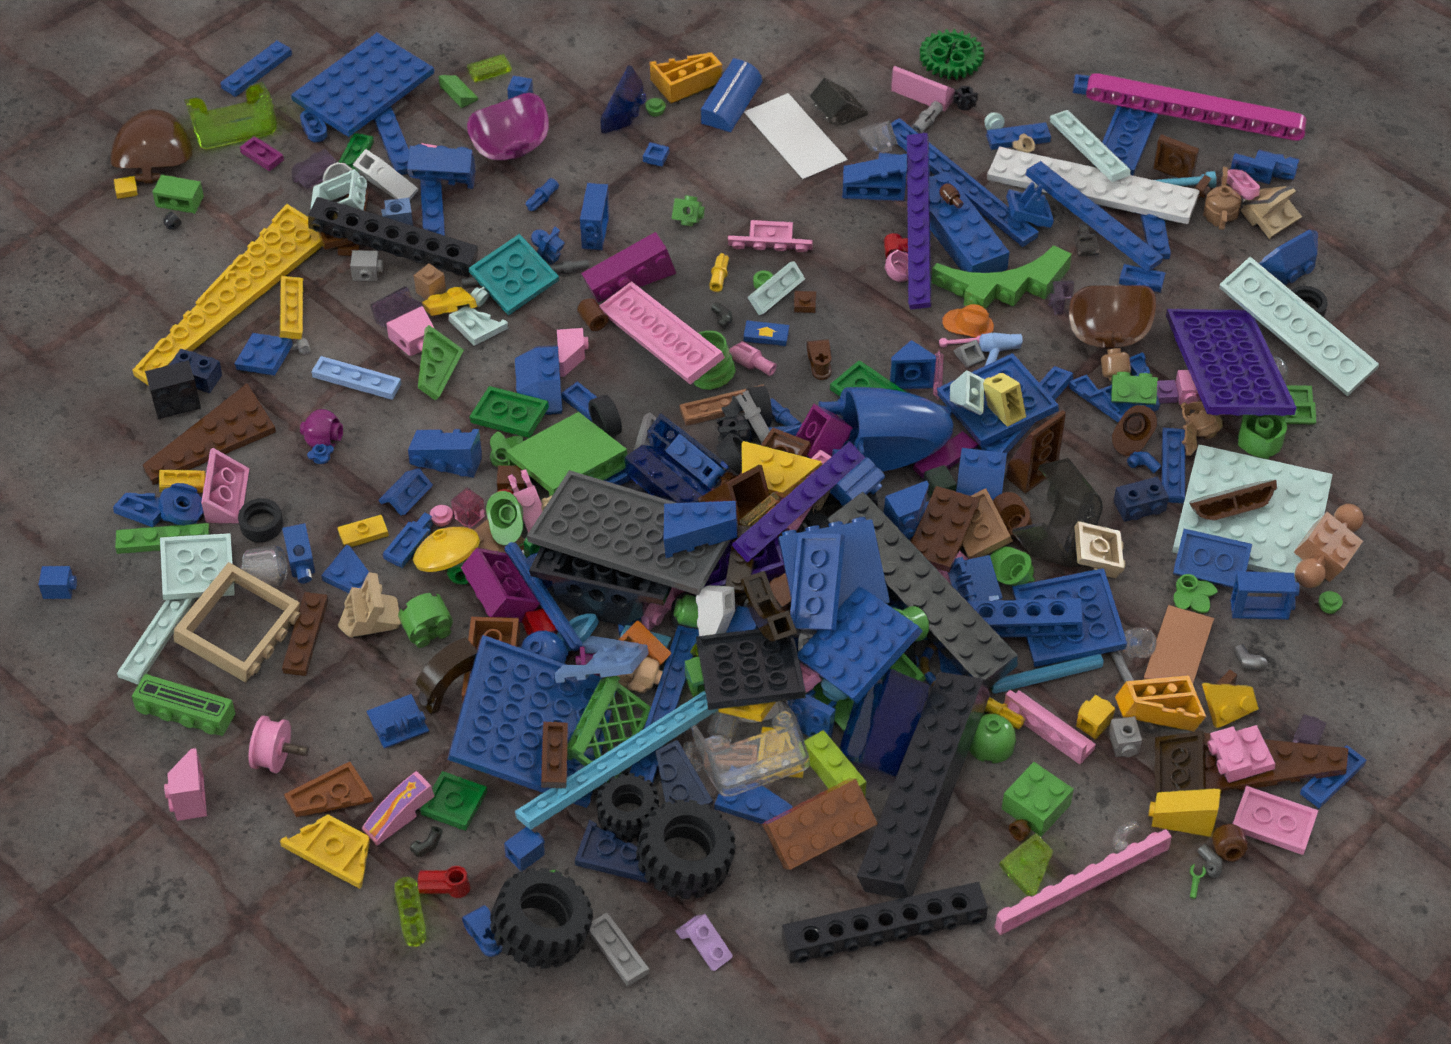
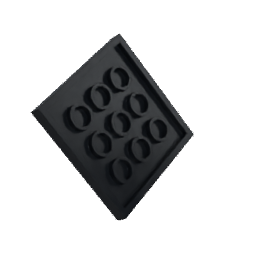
(748, 669)

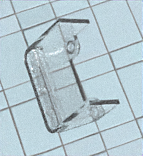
(755, 759)

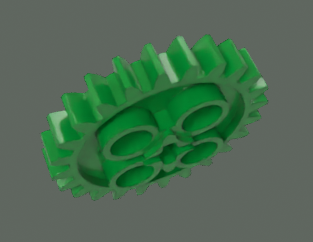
(963, 59)

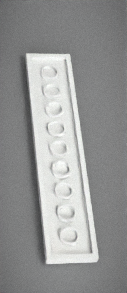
(1127, 194)

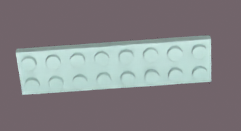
(1299, 326)

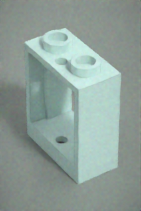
(347, 183)

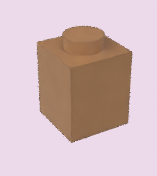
(429, 282)

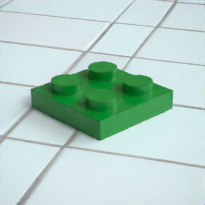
(454, 801)

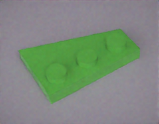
(437, 362)

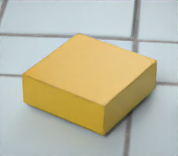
(125, 187)

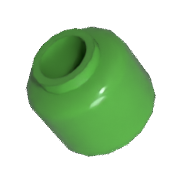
(687, 611)

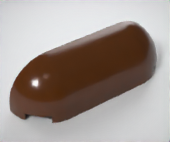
(1234, 500)

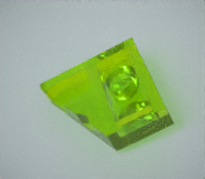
(1028, 864)

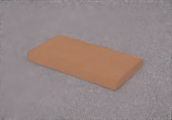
(1179, 644)

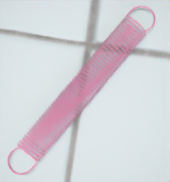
(941, 376)

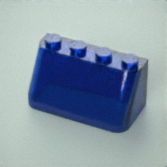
(884, 723)

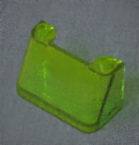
(232, 122)

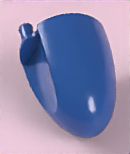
(891, 425)

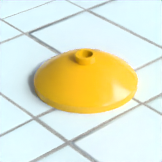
(445, 548)

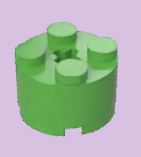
(1262, 435)
(426, 619)

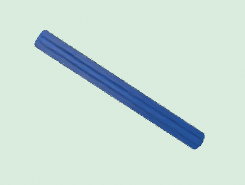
(543, 597)

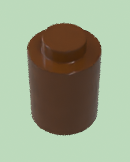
(592, 314)

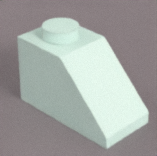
(968, 392)

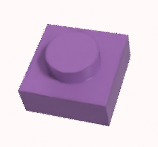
(1167, 391)

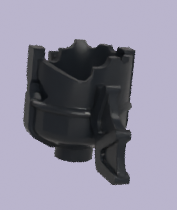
(735, 424)

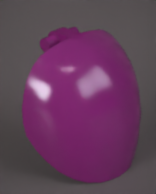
(509, 127)

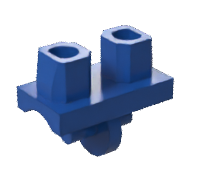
(548, 244)

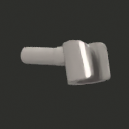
(302, 346)

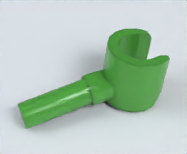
(1195, 881)

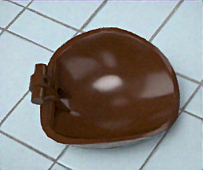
(151, 141)
(1112, 314)

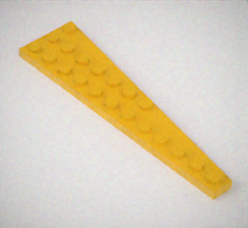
(250, 275)

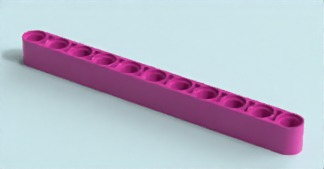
(1196, 107)

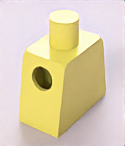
(1004, 391)

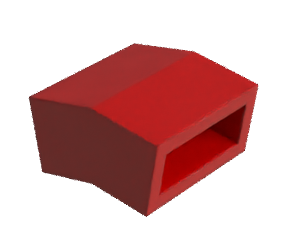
(537, 621)

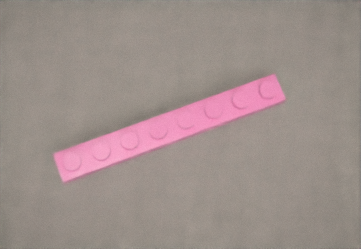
(1080, 883)

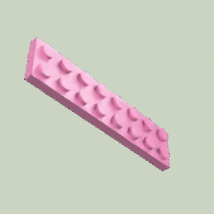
(661, 333)

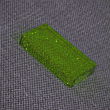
(489, 68)

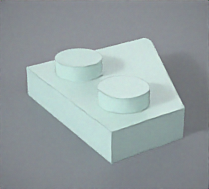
(476, 325)

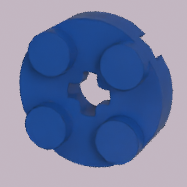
(173, 512)

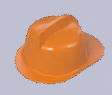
(968, 321)

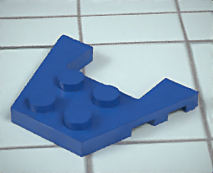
(1102, 398)

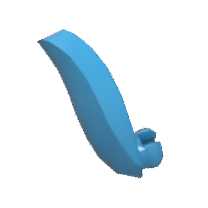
(583, 626)

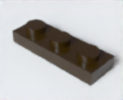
(738, 566)

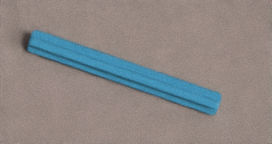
(1048, 673)

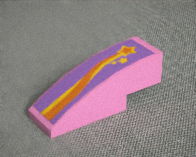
(398, 808)

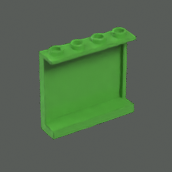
(568, 445)

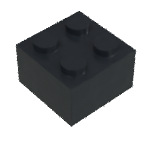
(173, 389)

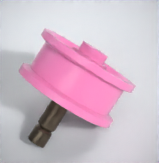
(271, 744)

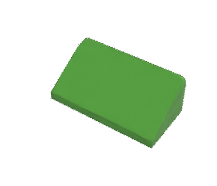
(457, 90)

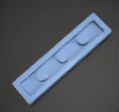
(356, 377)

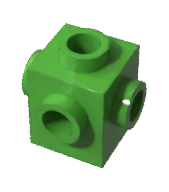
(680, 210)

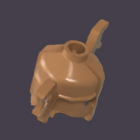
(1222, 203)
(1198, 424)

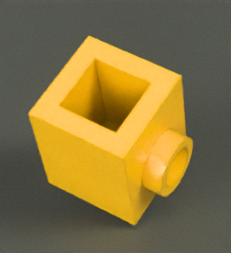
(1095, 716)

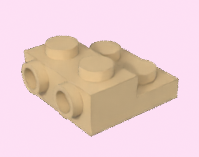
(1099, 548)

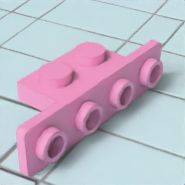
(770, 235)

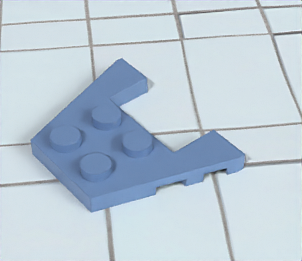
(611, 659)

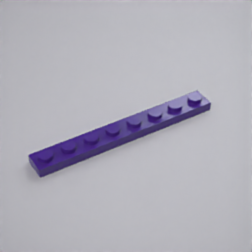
(797, 502)

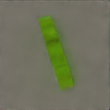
(417, 919)

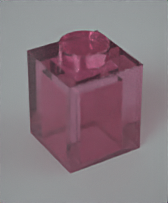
(468, 507)

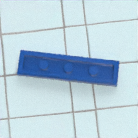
(1173, 464)

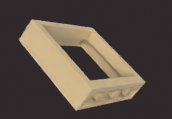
(242, 670)

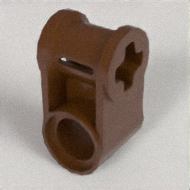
(820, 358)

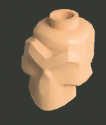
(643, 676)

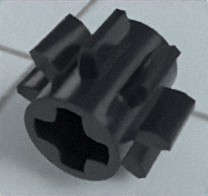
(965, 98)

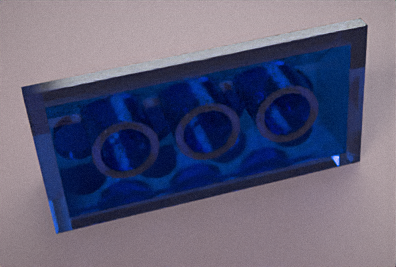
(663, 475)

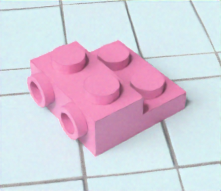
(1240, 752)

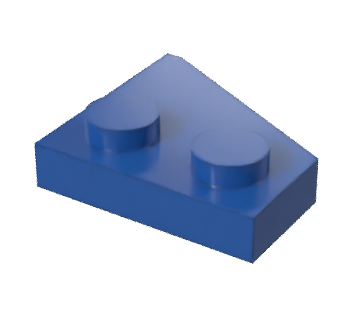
(139, 508)
(346, 571)

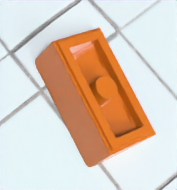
(640, 634)

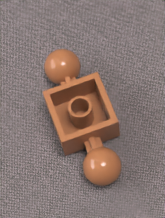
(1328, 546)

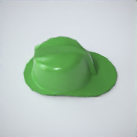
(505, 517)
(1012, 566)

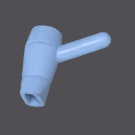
(998, 342)

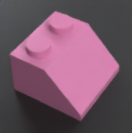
(186, 788)

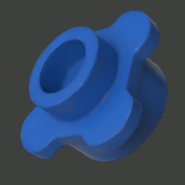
(320, 453)

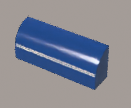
(731, 95)

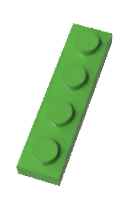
(149, 538)

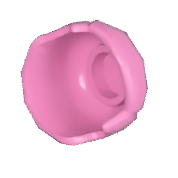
(897, 266)

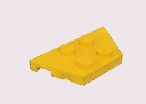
(781, 469)
(333, 848)

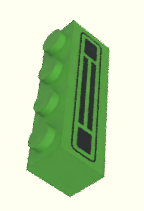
(183, 705)

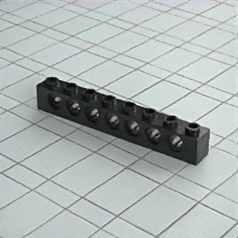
(392, 236)
(892, 912)

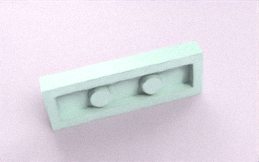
(776, 288)

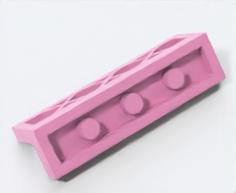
(1050, 727)

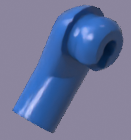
(1143, 458)

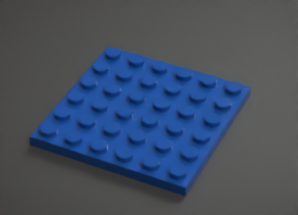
(506, 709)

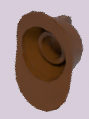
(1134, 430)
(1012, 511)

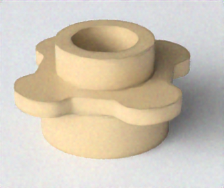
(1026, 141)

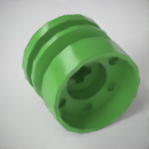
(724, 370)

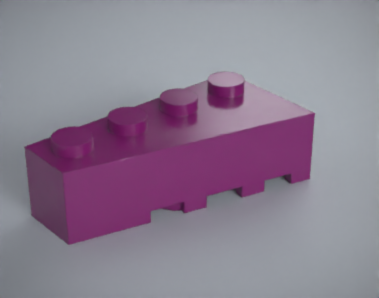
(639, 263)

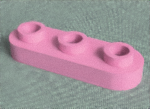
(1243, 184)

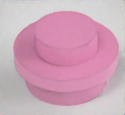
(441, 515)

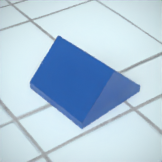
(913, 367)

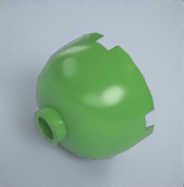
(993, 739)

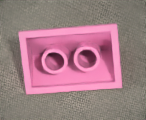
(921, 88)
(223, 488)

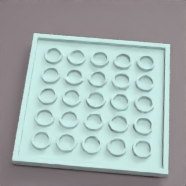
(1270, 529)

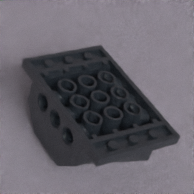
(596, 588)

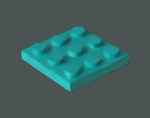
(513, 274)

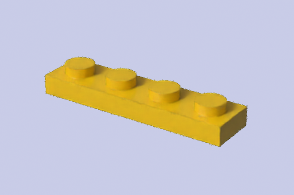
(291, 307)

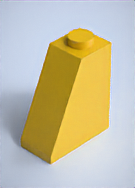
(1186, 811)

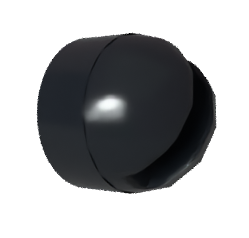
(172, 221)

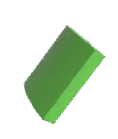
(1305, 409)

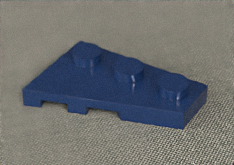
(679, 777)
(608, 854)

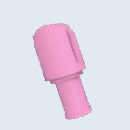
(751, 358)

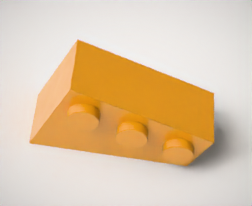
(686, 76)
(1162, 702)

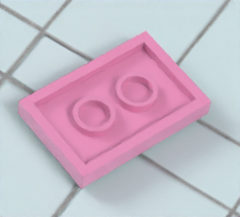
(1275, 820)

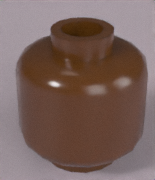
(1229, 842)

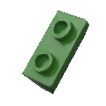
(1134, 389)

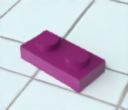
(261, 153)

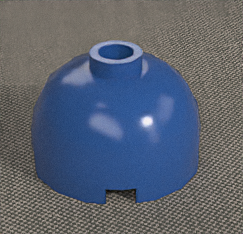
(546, 645)

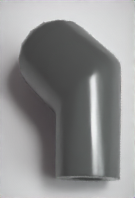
(1213, 861)

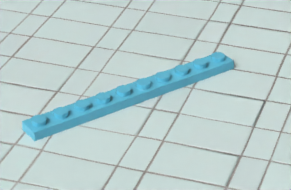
(614, 761)

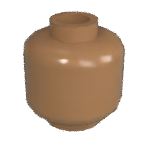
(1115, 362)

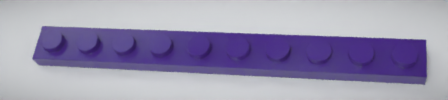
(918, 221)

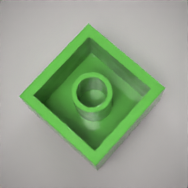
(1037, 798)

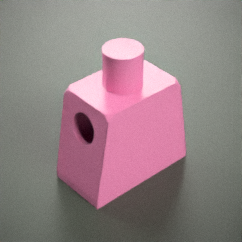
(409, 330)

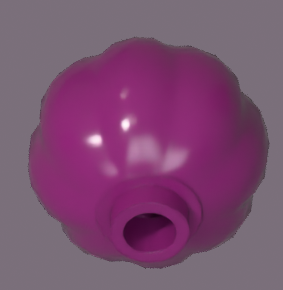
(321, 428)

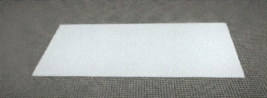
(795, 136)

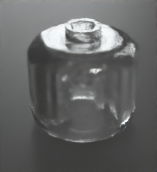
(267, 565)

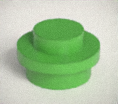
(655, 107)
(1330, 602)

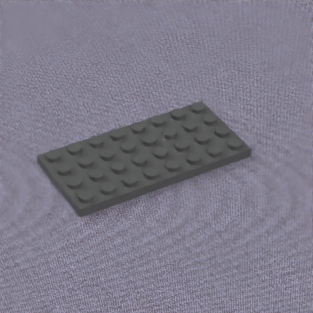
(620, 532)

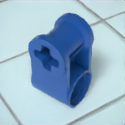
(478, 926)

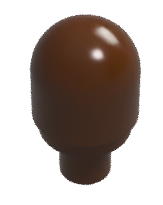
(951, 195)

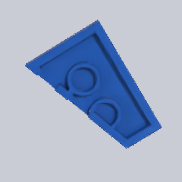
(754, 805)

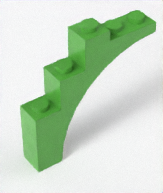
(1005, 285)

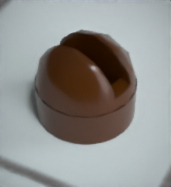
(1019, 829)

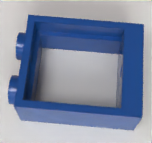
(594, 216)
(1263, 607)

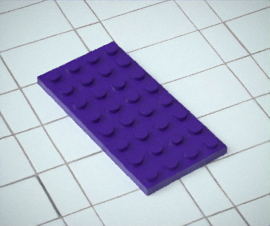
(1230, 362)

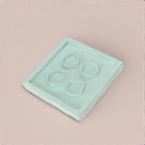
(193, 563)

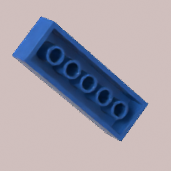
(965, 232)

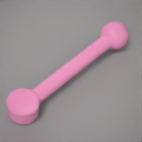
(944, 342)

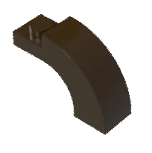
(764, 609)
(442, 671)

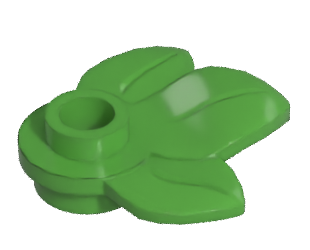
(499, 445)
(1195, 595)

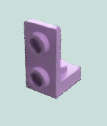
(706, 941)

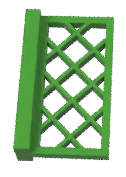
(595, 714)

